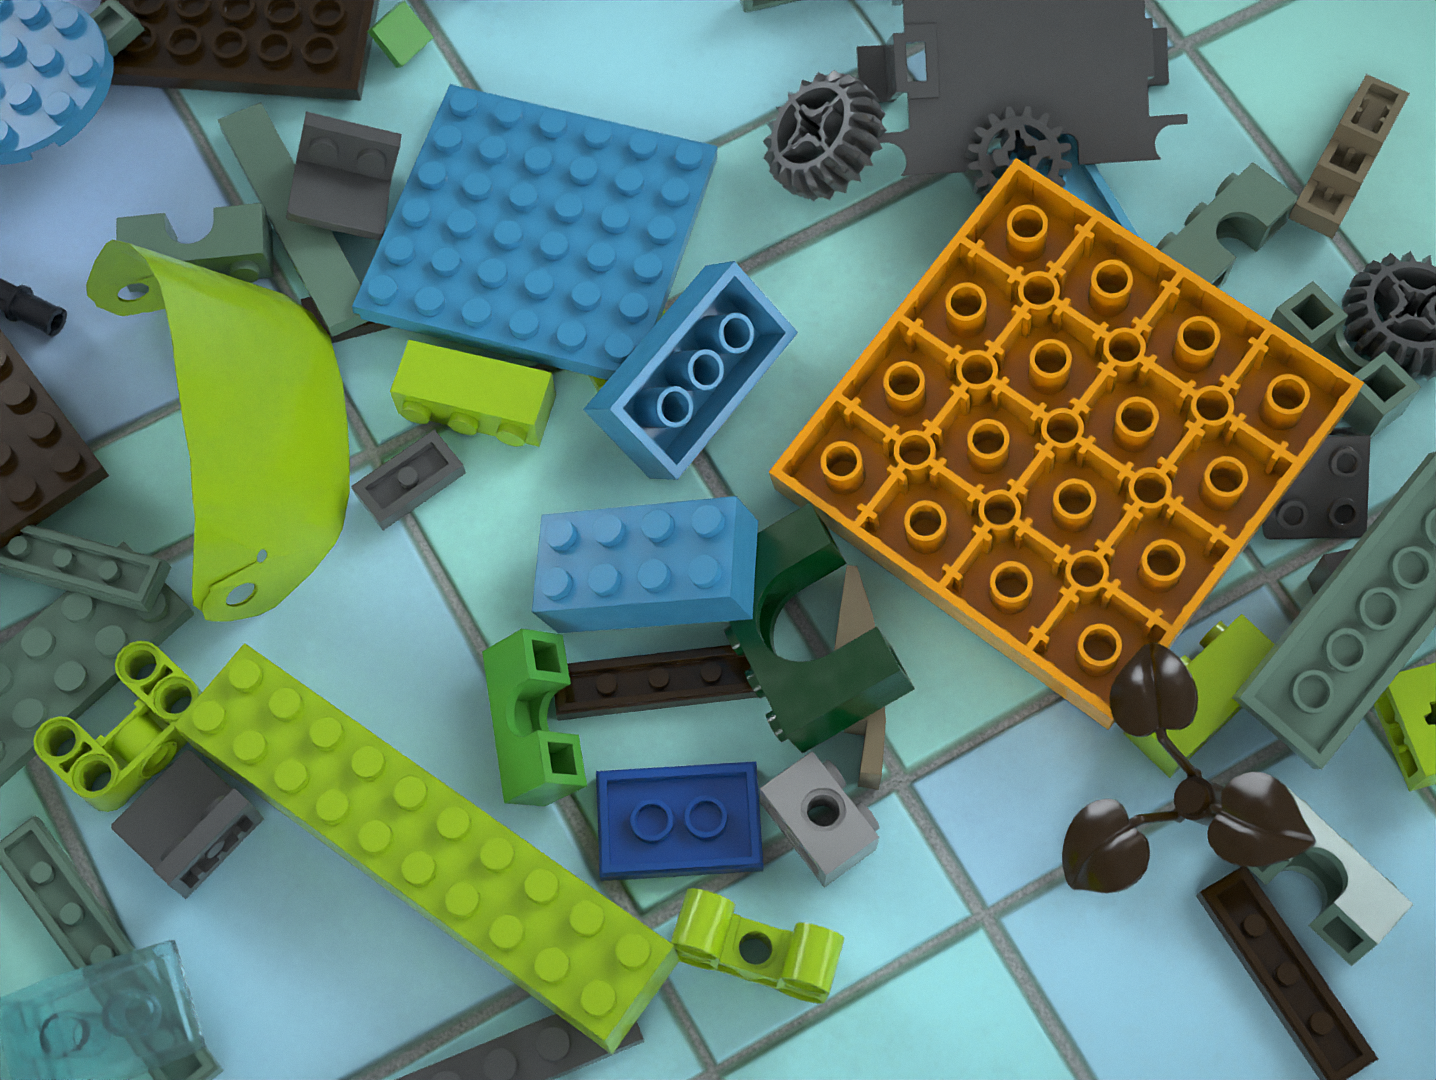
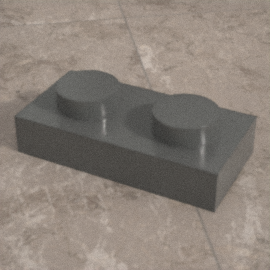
(408, 479)

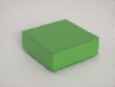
(400, 34)

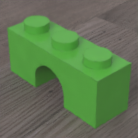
(521, 681)

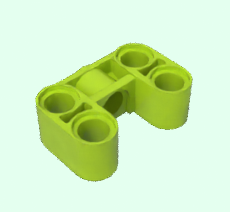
(136, 746)
(799, 961)

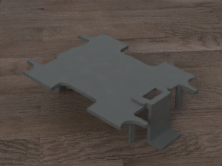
(1061, 57)

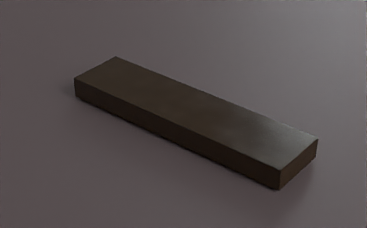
(653, 682)
(1286, 976)

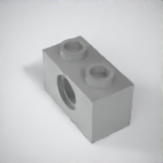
(827, 849)

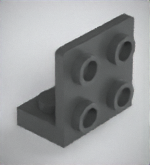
(343, 176)
(1328, 494)
(187, 823)

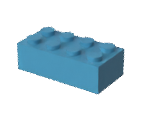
(691, 371)
(646, 565)

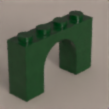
(818, 695)

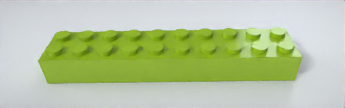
(430, 847)

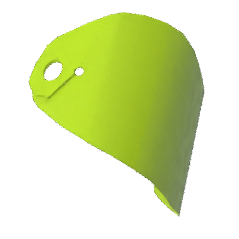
(257, 421)

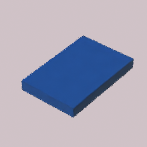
(679, 821)

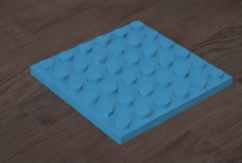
(537, 232)

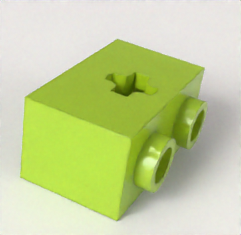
(1409, 723)

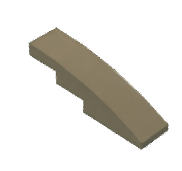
(1348, 156)
(853, 621)

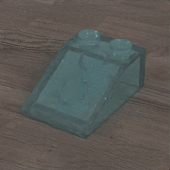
(102, 1019)

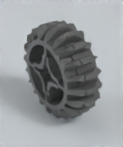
(824, 135)
(1402, 290)

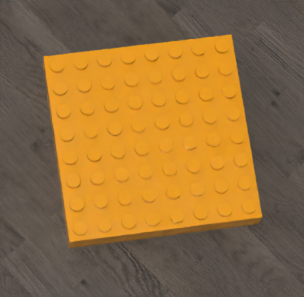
(1063, 437)

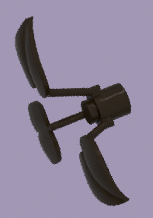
(1248, 820)

